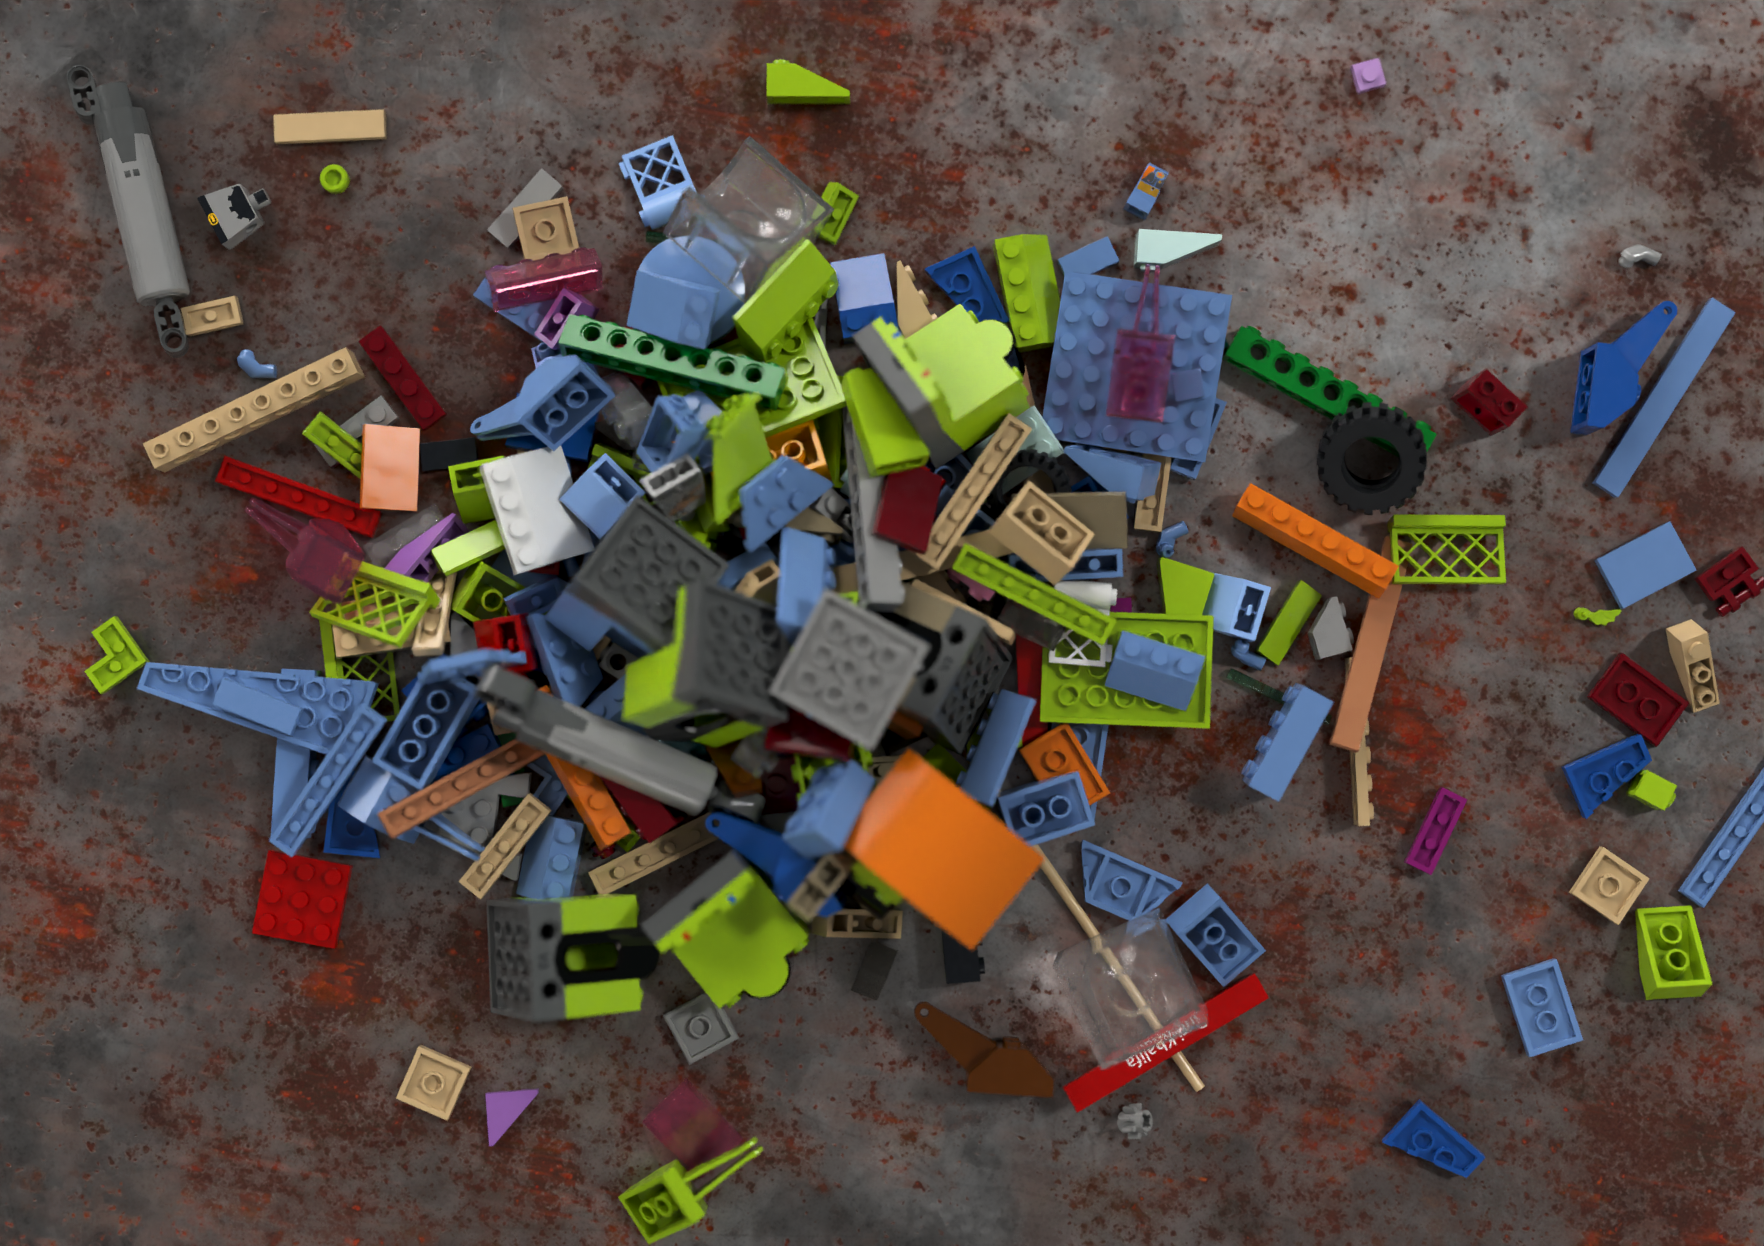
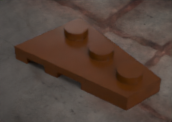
(737, 778)

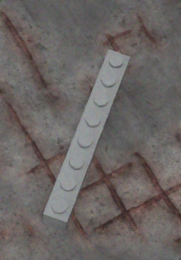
(875, 558)

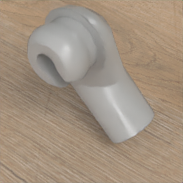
(1638, 253)

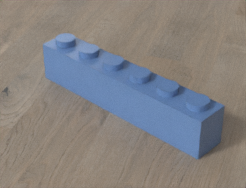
(293, 769)

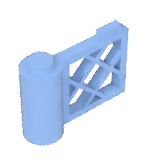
(659, 205)

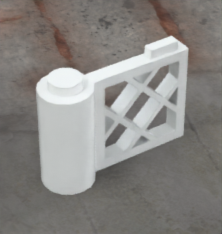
(1097, 595)

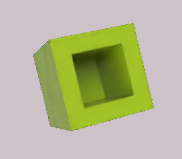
(1652, 790)

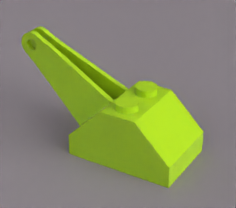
(668, 1198)

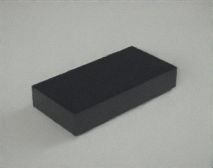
(446, 453)

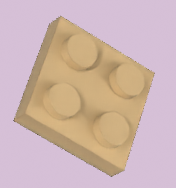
(545, 228)
(1609, 885)
(433, 1082)

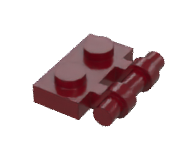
(1725, 575)

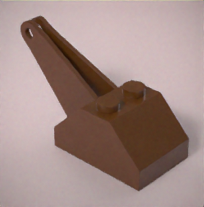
(990, 1065)

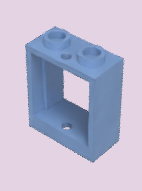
(665, 415)

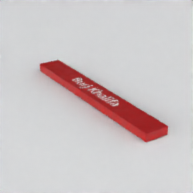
(1221, 1010)

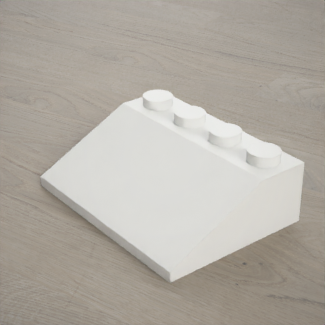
(528, 509)

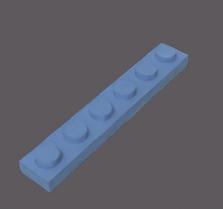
(328, 780)

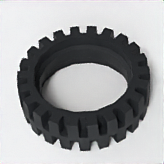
(1026, 459)

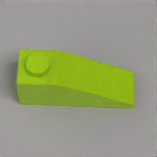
(796, 85)

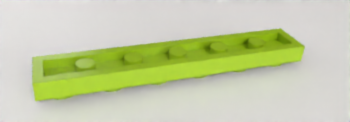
(1034, 594)

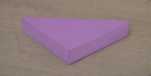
(504, 1109)

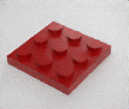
(302, 899)

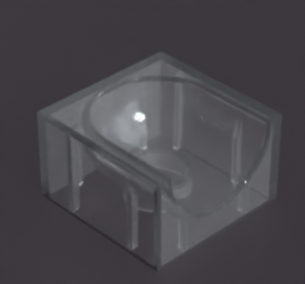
(747, 220)
(1131, 988)

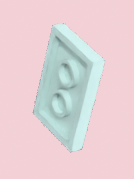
(1039, 439)

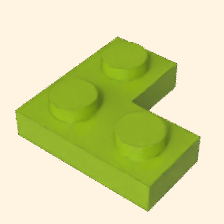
(122, 656)

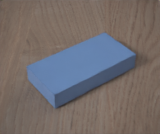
(1090, 258)

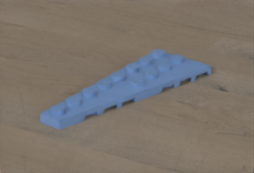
(325, 702)

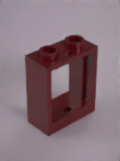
(1496, 402)

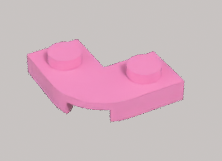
(976, 589)

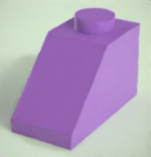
(555, 320)

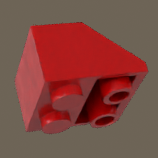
(508, 634)

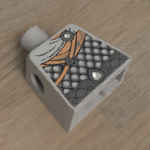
(677, 488)

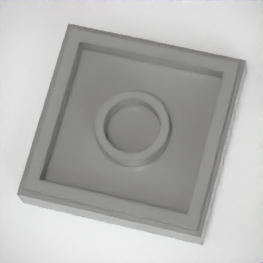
(700, 1027)

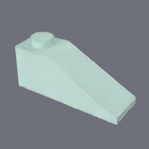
(1169, 247)

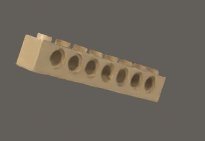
(254, 410)

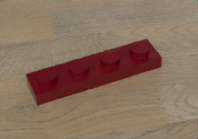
(402, 378)

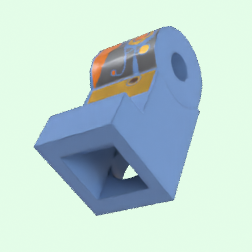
(1146, 191)

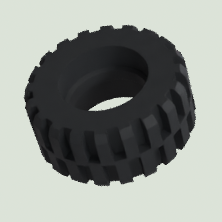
(1378, 493)

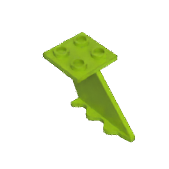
(738, 452)

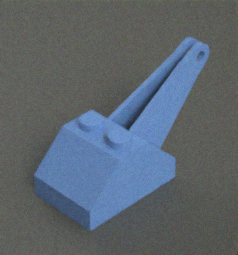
(551, 404)
(376, 789)

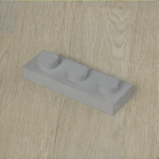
(375, 413)

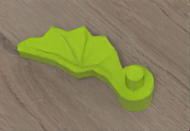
(1599, 617)

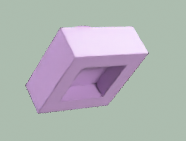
(1368, 75)

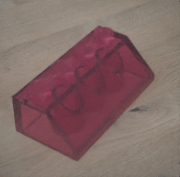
(543, 278)

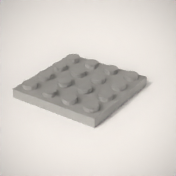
(849, 669)

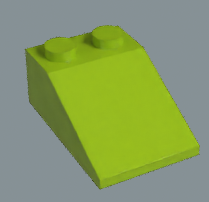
(482, 593)
(1670, 953)

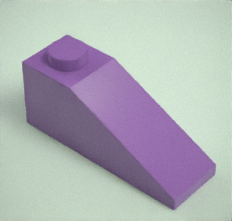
(416, 557)

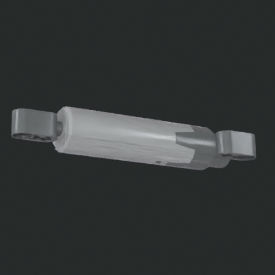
(137, 200)
(609, 748)

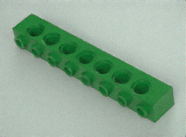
(681, 372)
(1288, 383)

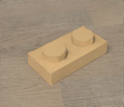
(212, 316)

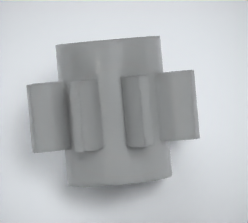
(1134, 1121)

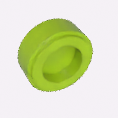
(334, 179)

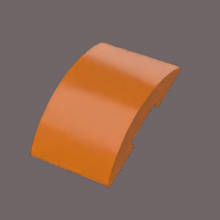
(941, 849)

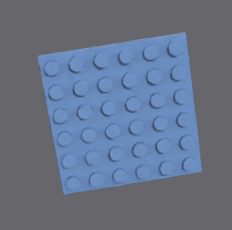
(1082, 360)

